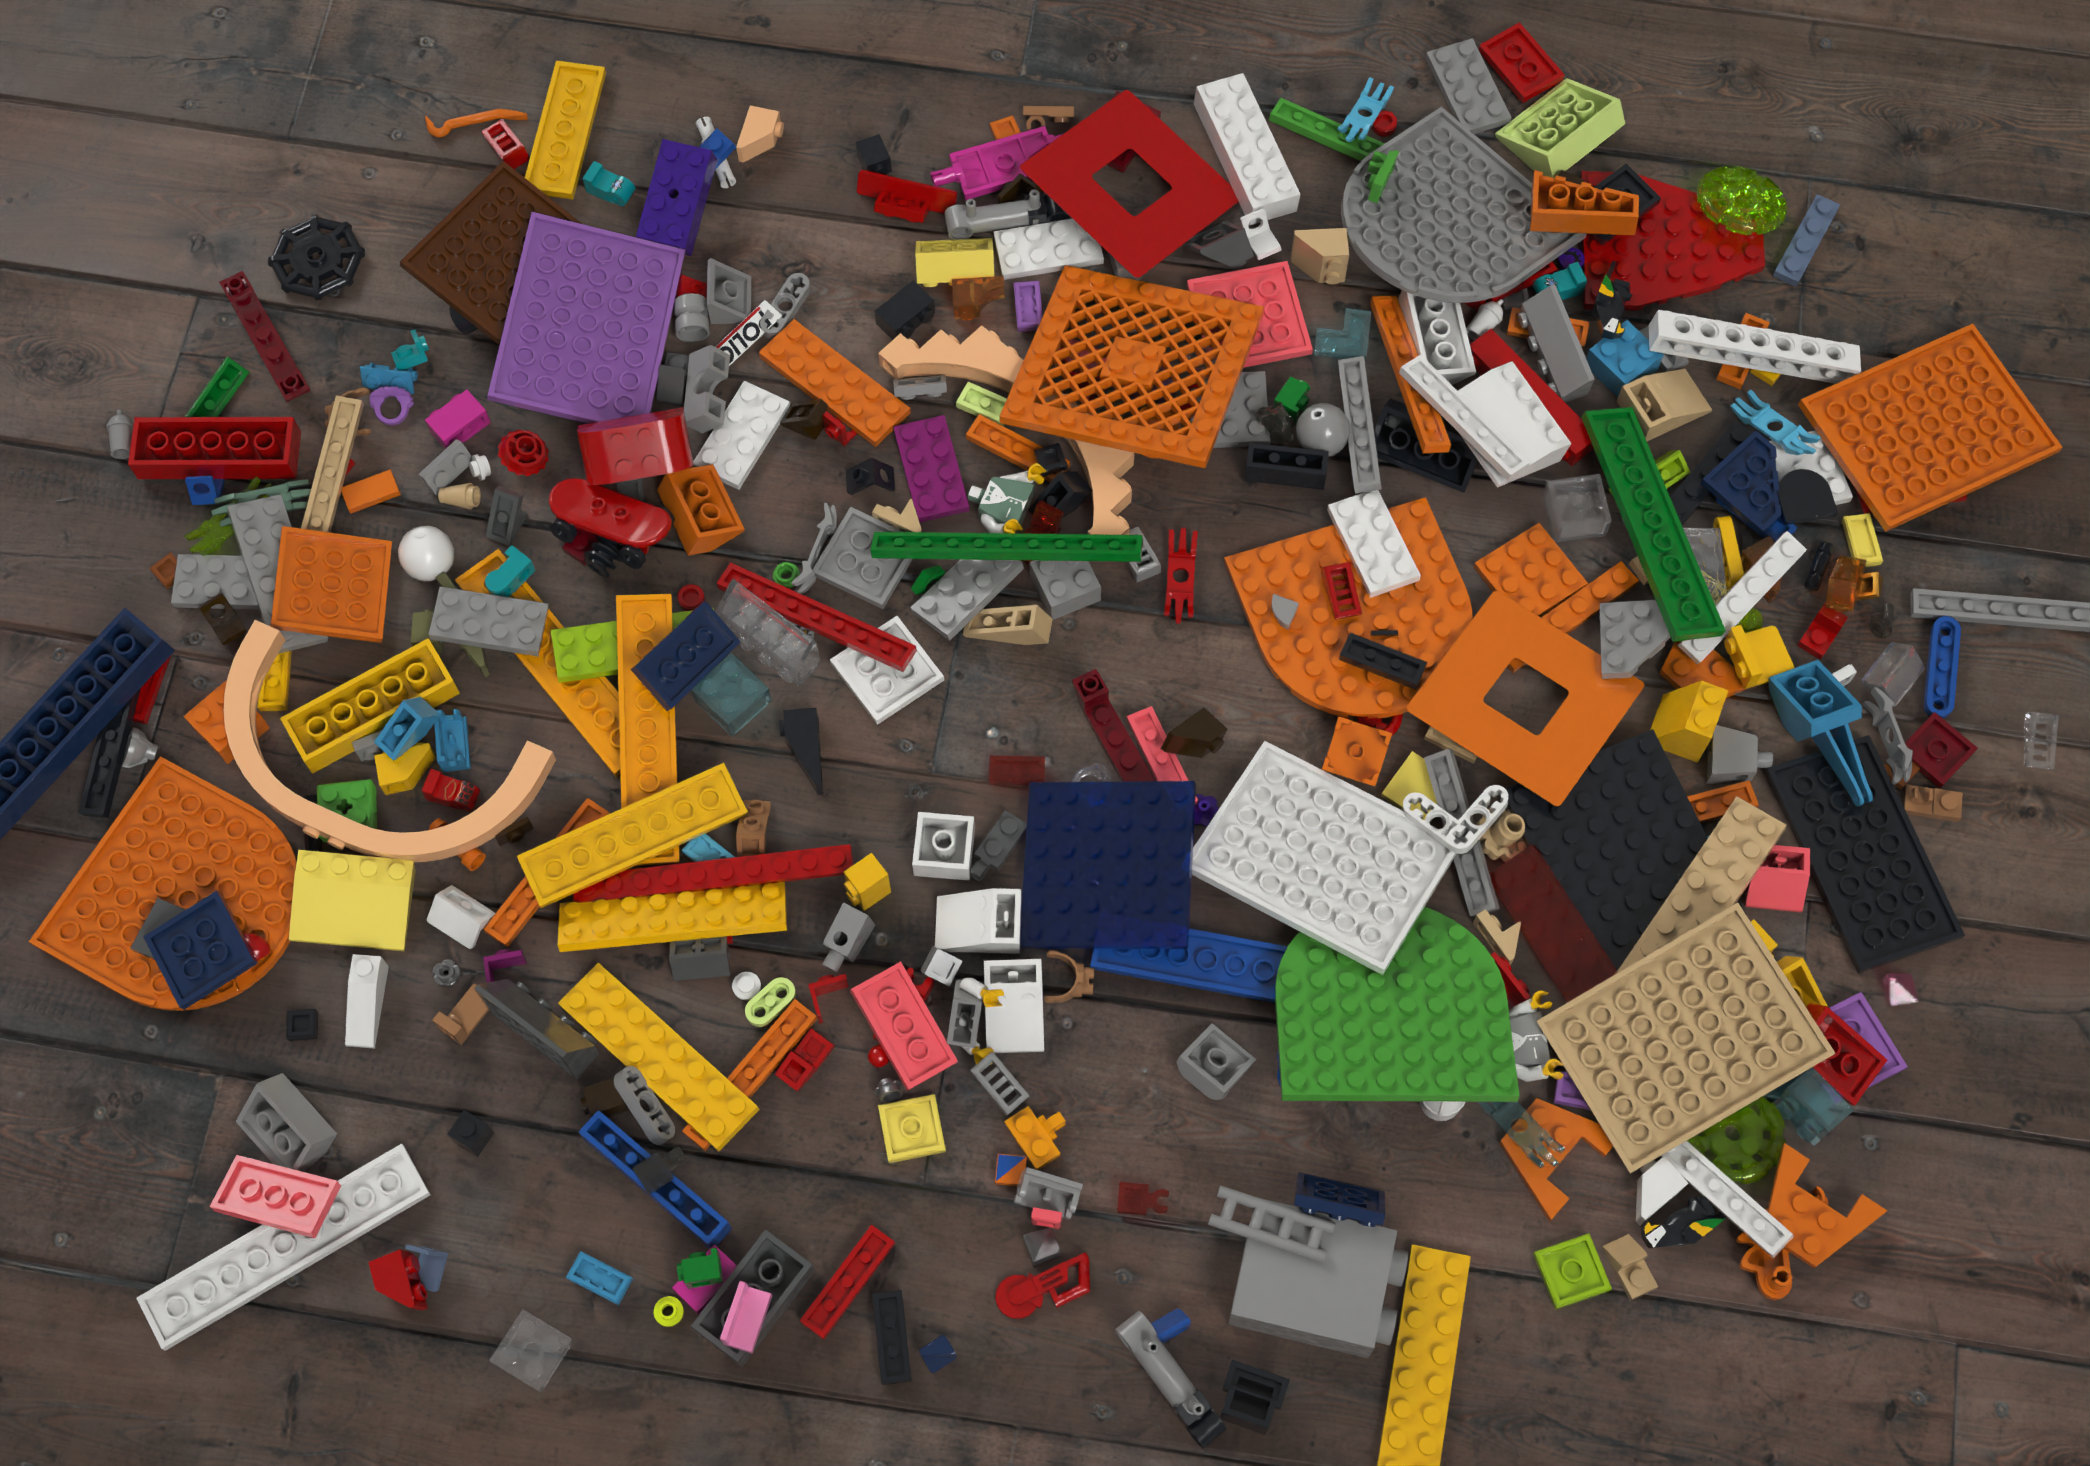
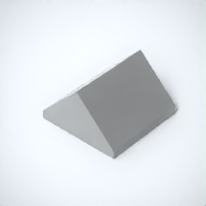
(727, 293)

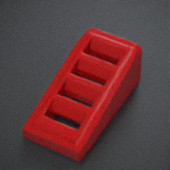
(506, 145)
(1337, 570)

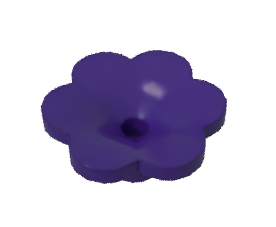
(1205, 815)

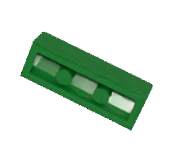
(218, 390)

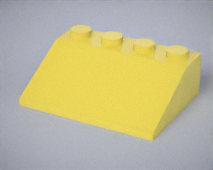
(351, 900)

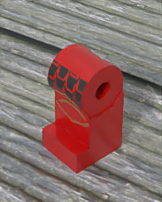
(450, 791)

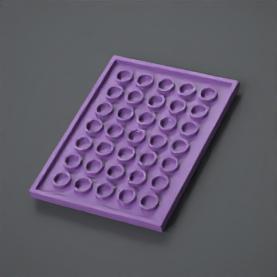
(585, 322)

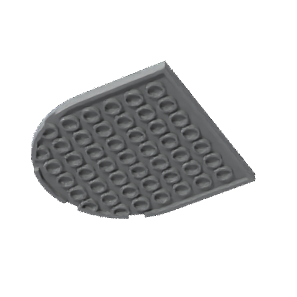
(1448, 217)

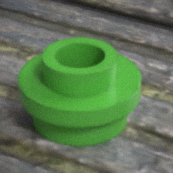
(782, 569)

